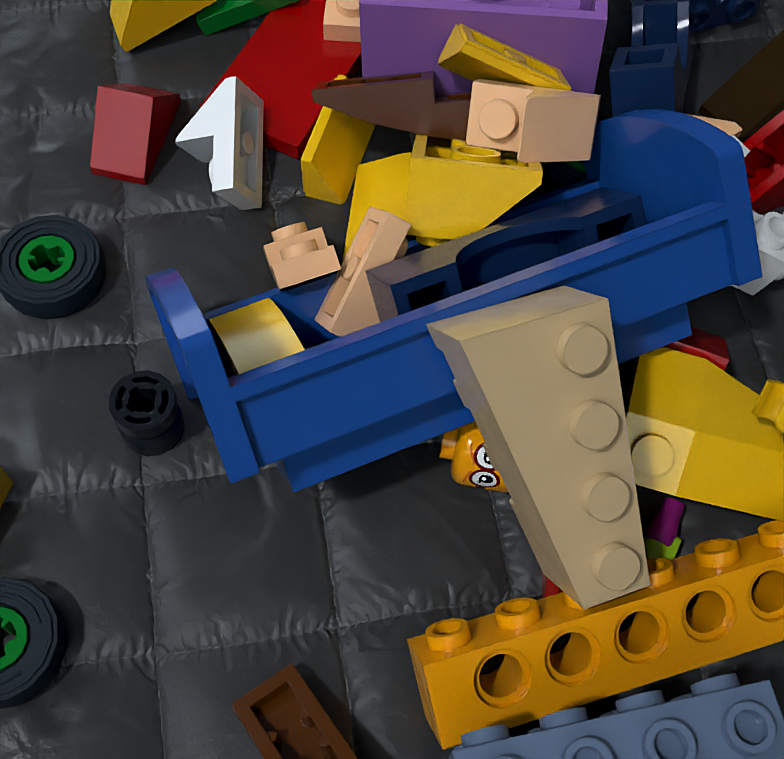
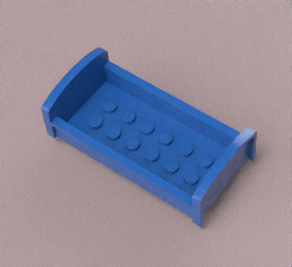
(390, 383)

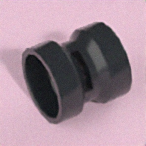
(145, 427)

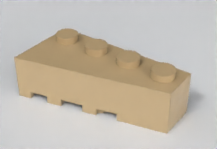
(556, 430)

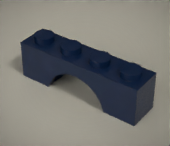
(658, 62)
(502, 250)

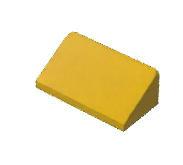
(483, 57)
(334, 154)
(381, 186)

